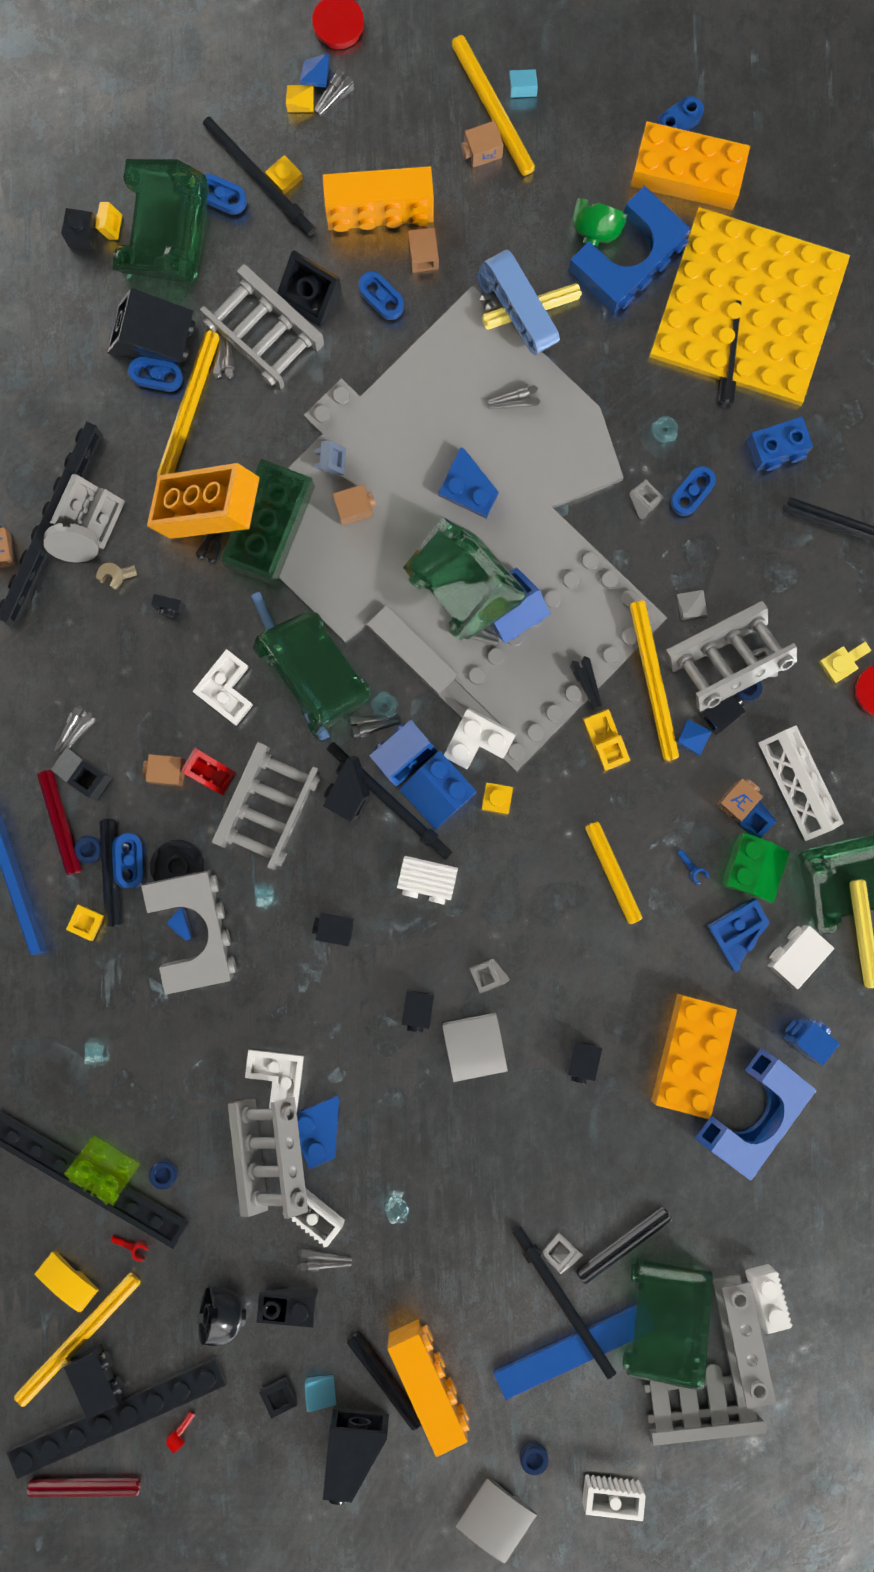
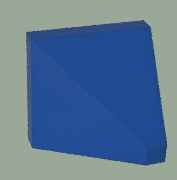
(316, 71)
(693, 737)
(758, 820)

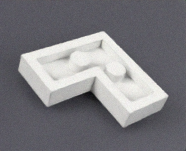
(218, 690)
(475, 732)
(281, 1069)

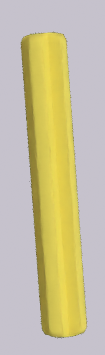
(548, 300)
(863, 929)

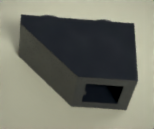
(81, 774)
(349, 791)
(288, 1307)

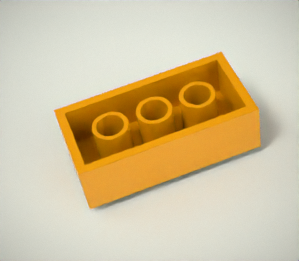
(690, 165)
(379, 198)
(203, 501)
(693, 1056)
(428, 1388)

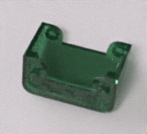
(165, 220)
(464, 578)
(313, 670)
(827, 879)
(670, 1323)

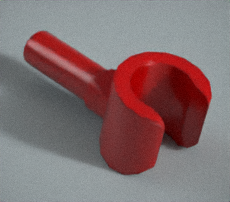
(131, 1247)
(174, 1440)

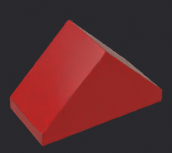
(208, 771)

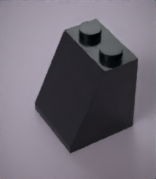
(151, 328)
(351, 1452)

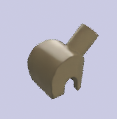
(118, 575)

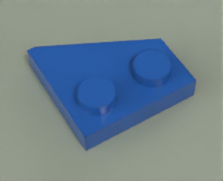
(468, 486)
(738, 931)
(319, 1131)

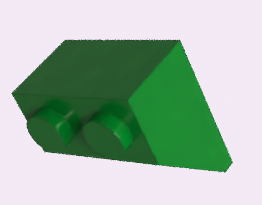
(755, 867)

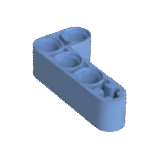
(507, 280)

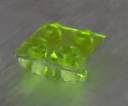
(102, 1170)

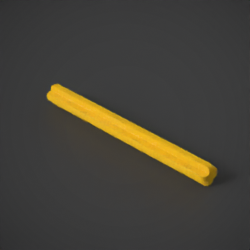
(493, 105)
(189, 403)
(654, 680)
(77, 1339)

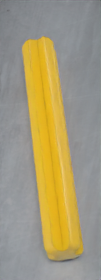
(613, 872)

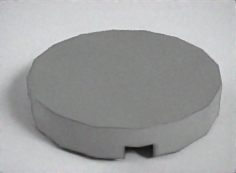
(71, 543)

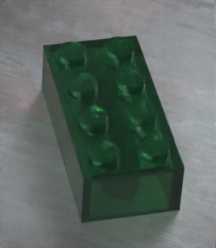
(274, 523)

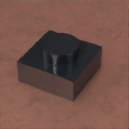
(167, 606)
(278, 1397)

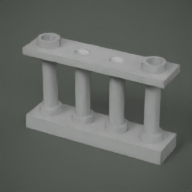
(268, 302)
(731, 632)
(240, 809)
(249, 1161)
(743, 1341)

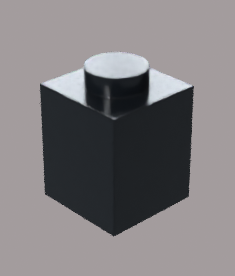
(79, 229)
(723, 714)
(333, 929)
(417, 1010)
(583, 1061)

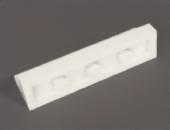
(810, 782)

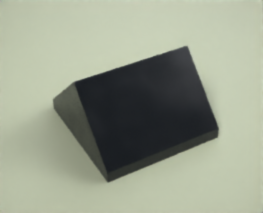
(309, 288)

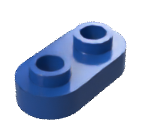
(681, 116)
(223, 193)
(382, 296)
(157, 374)
(692, 491)
(128, 861)

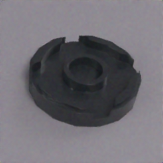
(176, 859)

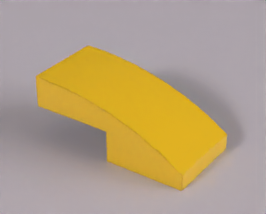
(606, 739)
(65, 1282)

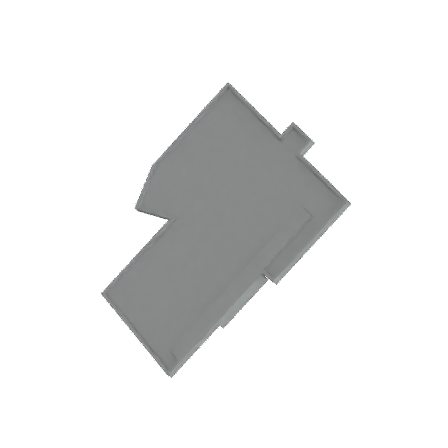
(537, 457)

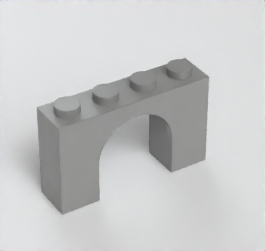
(197, 893)

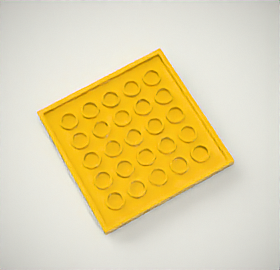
(783, 314)

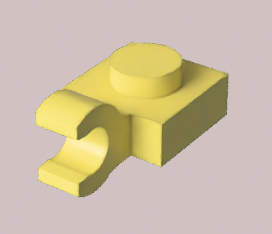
(842, 663)

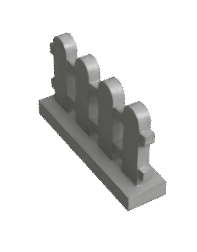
(690, 1413)

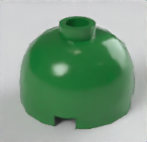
(597, 222)

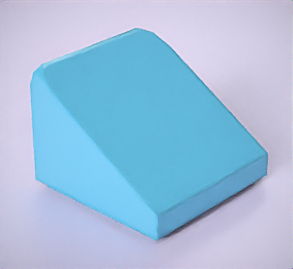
(523, 83)
(320, 1392)

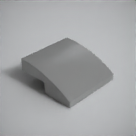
(89, 507)
(474, 1047)
(496, 1520)

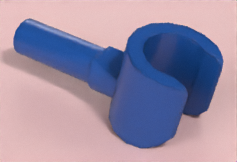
(692, 867)

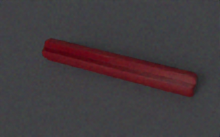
(59, 822)
(84, 1487)

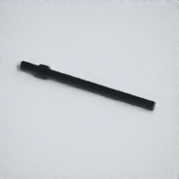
(293, 211)
(428, 836)
(533, 1255)

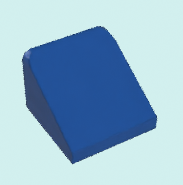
(181, 925)

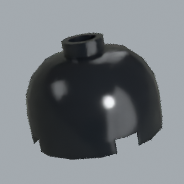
(221, 1316)

